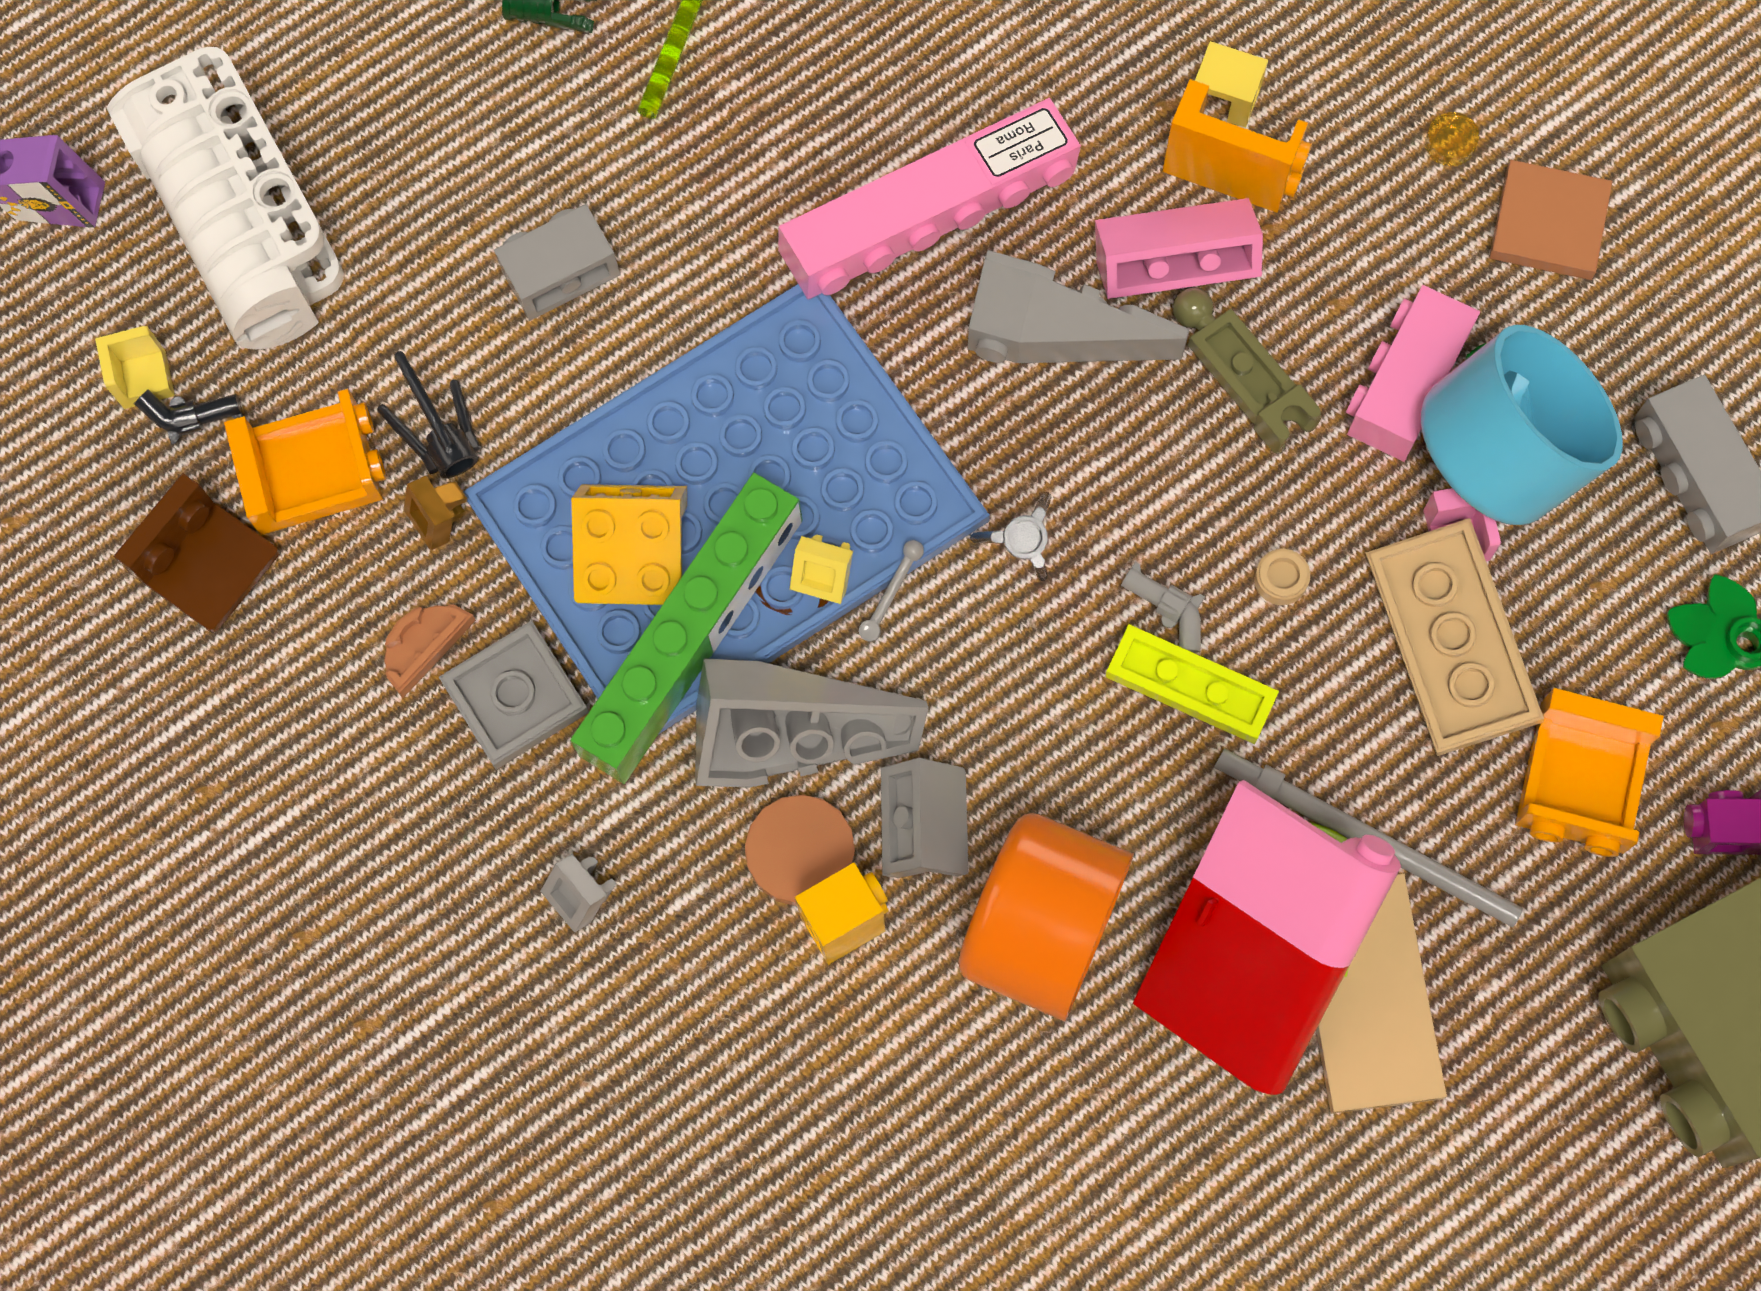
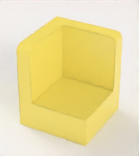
(1233, 77)
(133, 364)

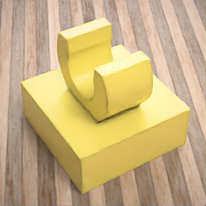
(821, 569)

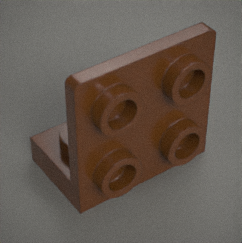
(196, 555)

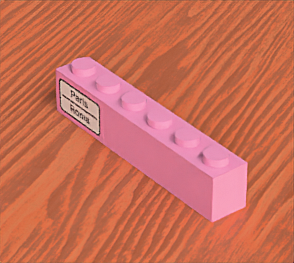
(928, 199)

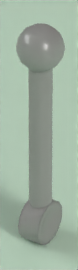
(870, 629)

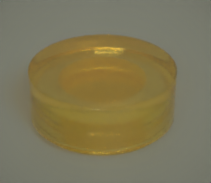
(1452, 139)

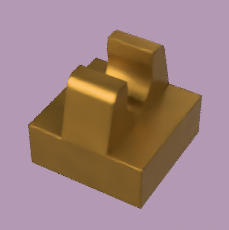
(433, 509)

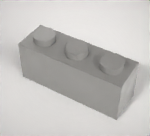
(1703, 462)

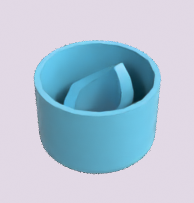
(1520, 426)

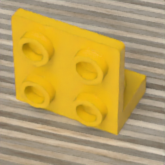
(627, 543)

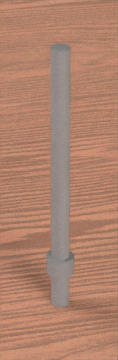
(1273, 784)

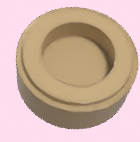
(1282, 577)

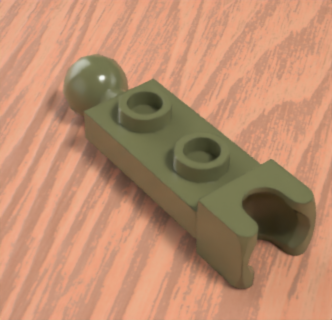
(1245, 369)

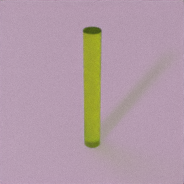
(668, 58)

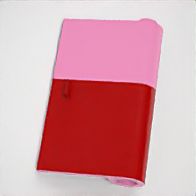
(1265, 937)

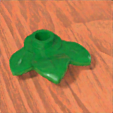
(1714, 628)

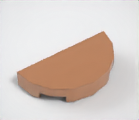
(421, 641)

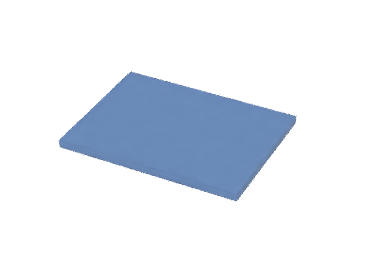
(767, 396)

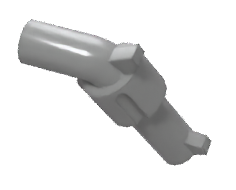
(1172, 604)

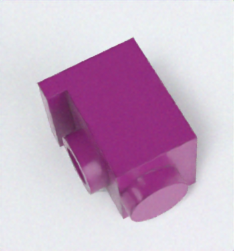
(1725, 824)

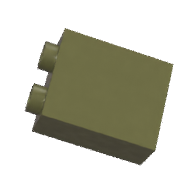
(1698, 1008)

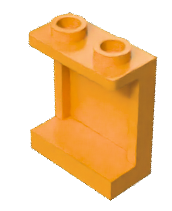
(1233, 157)
(306, 464)
(1587, 772)

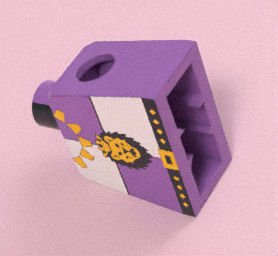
(48, 182)

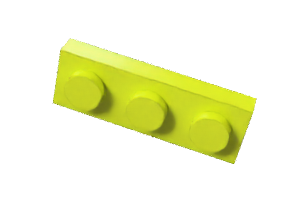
(1191, 684)

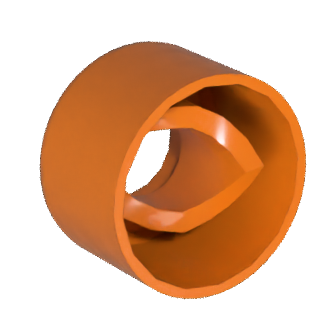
(1043, 914)

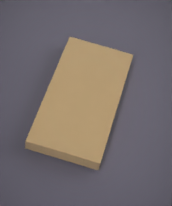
(1454, 637)
(1379, 1026)

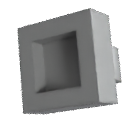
(575, 892)

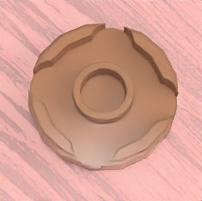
(797, 846)

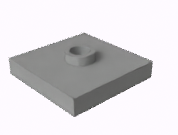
(513, 695)

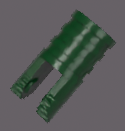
(545, 12)

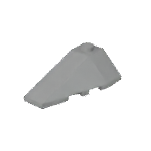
(1034, 320)
(781, 720)

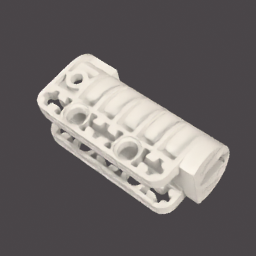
(224, 199)

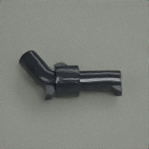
(188, 416)

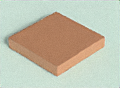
(1551, 219)

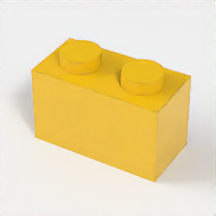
(843, 911)

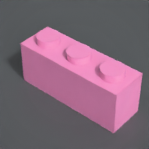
(1178, 248)
(1420, 356)

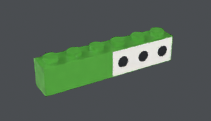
(688, 628)

